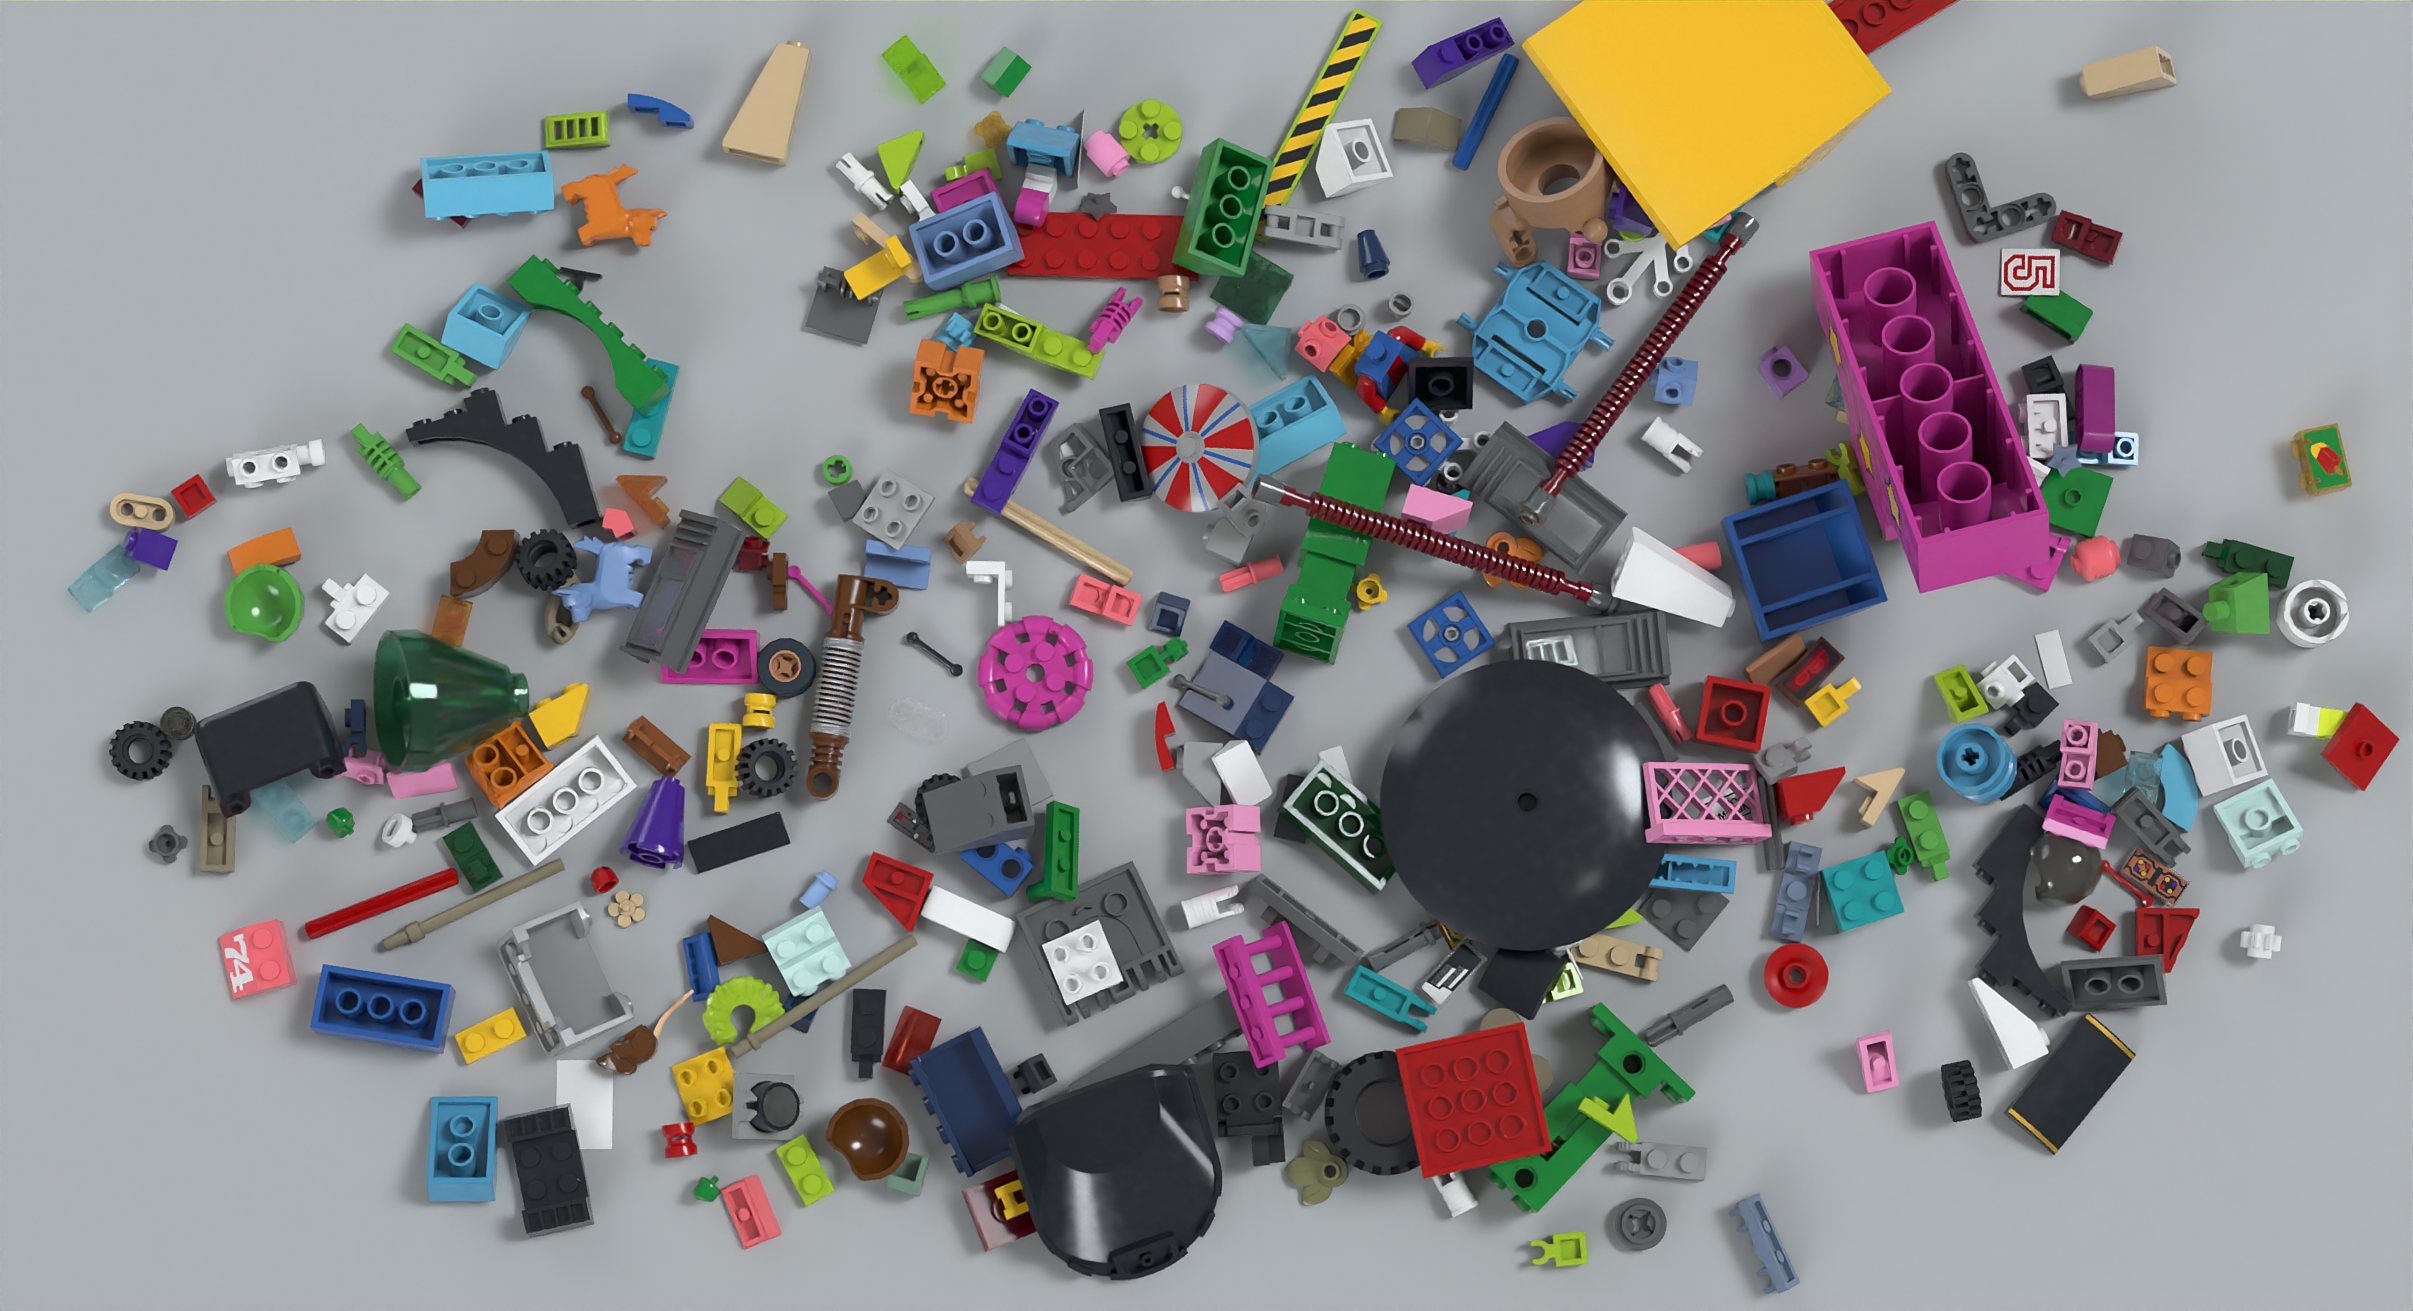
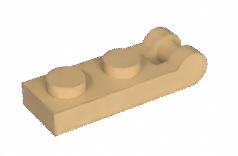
(869, 231)
(1618, 956)

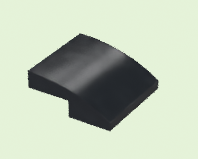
(1522, 979)

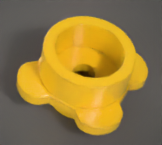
(1378, 594)

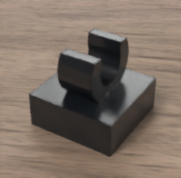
(1036, 1074)

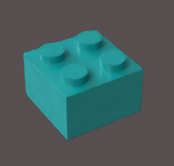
(1861, 891)

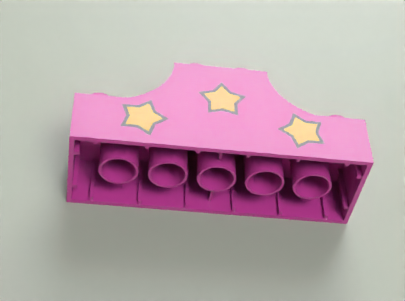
(1927, 410)

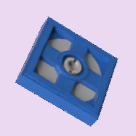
(1418, 442)
(1451, 634)

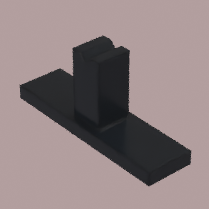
(580, 276)

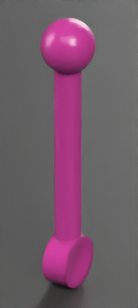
(795, 573)

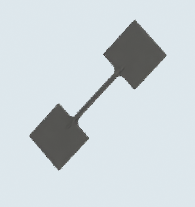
(1677, 912)

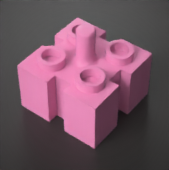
(1223, 839)

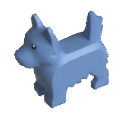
(610, 579)

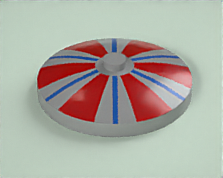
(1198, 446)

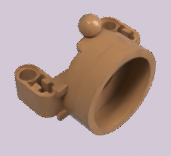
(1533, 161)

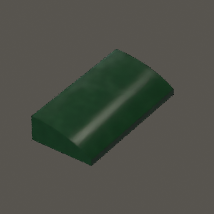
(1341, 824)

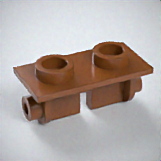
(1791, 476)
(655, 747)

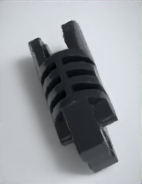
(2034, 766)

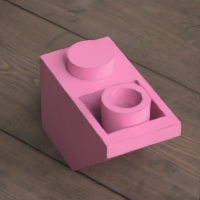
(1435, 510)

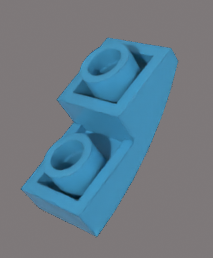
(2123, 452)

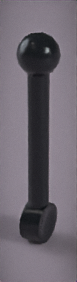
(955, 669)

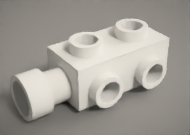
(268, 466)

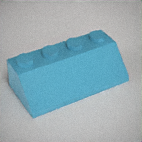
(487, 184)
(1294, 424)

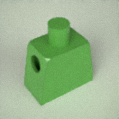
(2239, 604)

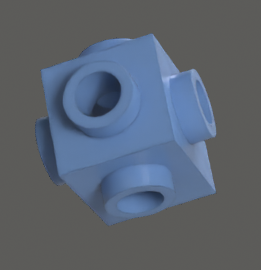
(1674, 381)

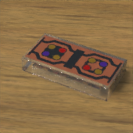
(2154, 876)

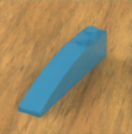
(1695, 874)

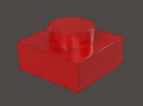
(194, 496)

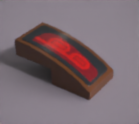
(1809, 671)

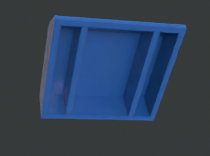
(1803, 561)

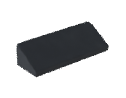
(1125, 453)
(739, 842)

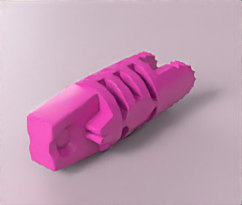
(1112, 320)

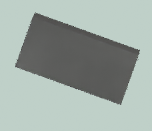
(2115, 982)

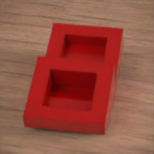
(1163, 729)

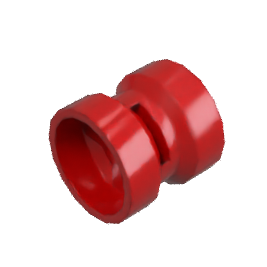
(682, 1147)

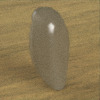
(558, 618)

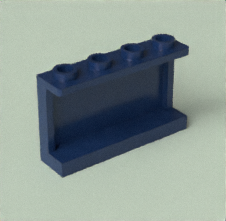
(969, 1098)

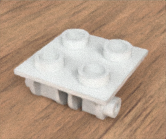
(1082, 962)

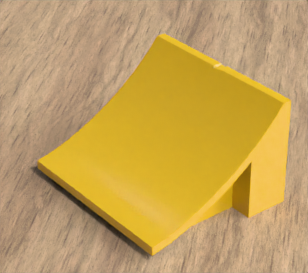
(1707, 96)

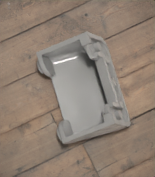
(561, 980)

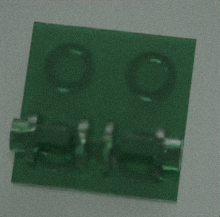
(1257, 292)

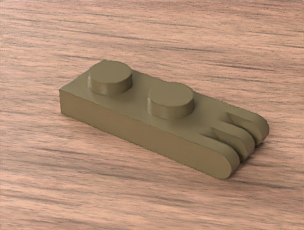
(217, 836)

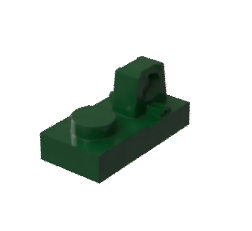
(473, 857)

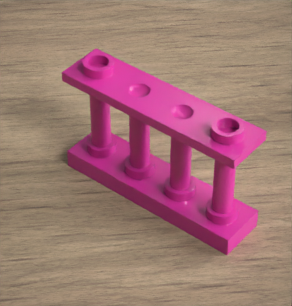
(1250, 1002)

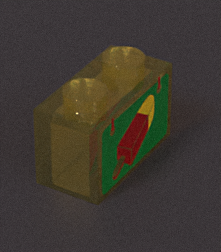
(2321, 460)

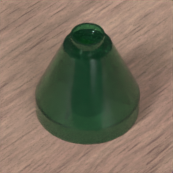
(439, 699)

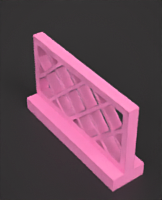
(1699, 830)

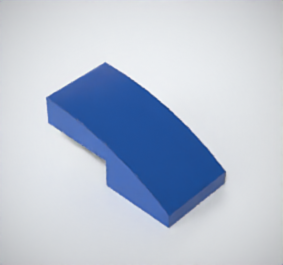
(668, 113)

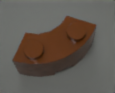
(485, 565)

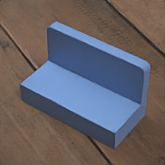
(903, 568)

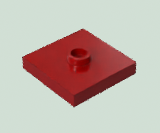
(2359, 746)

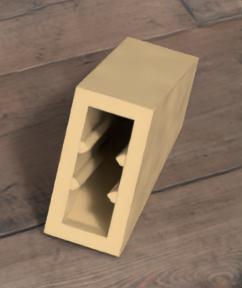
(2128, 74)

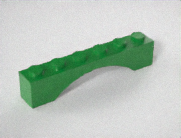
(546, 292)

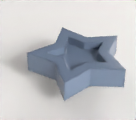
(2063, 458)

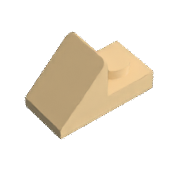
(1882, 786)

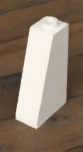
(1669, 582)

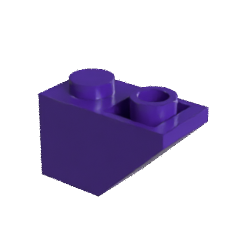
(1628, 214)

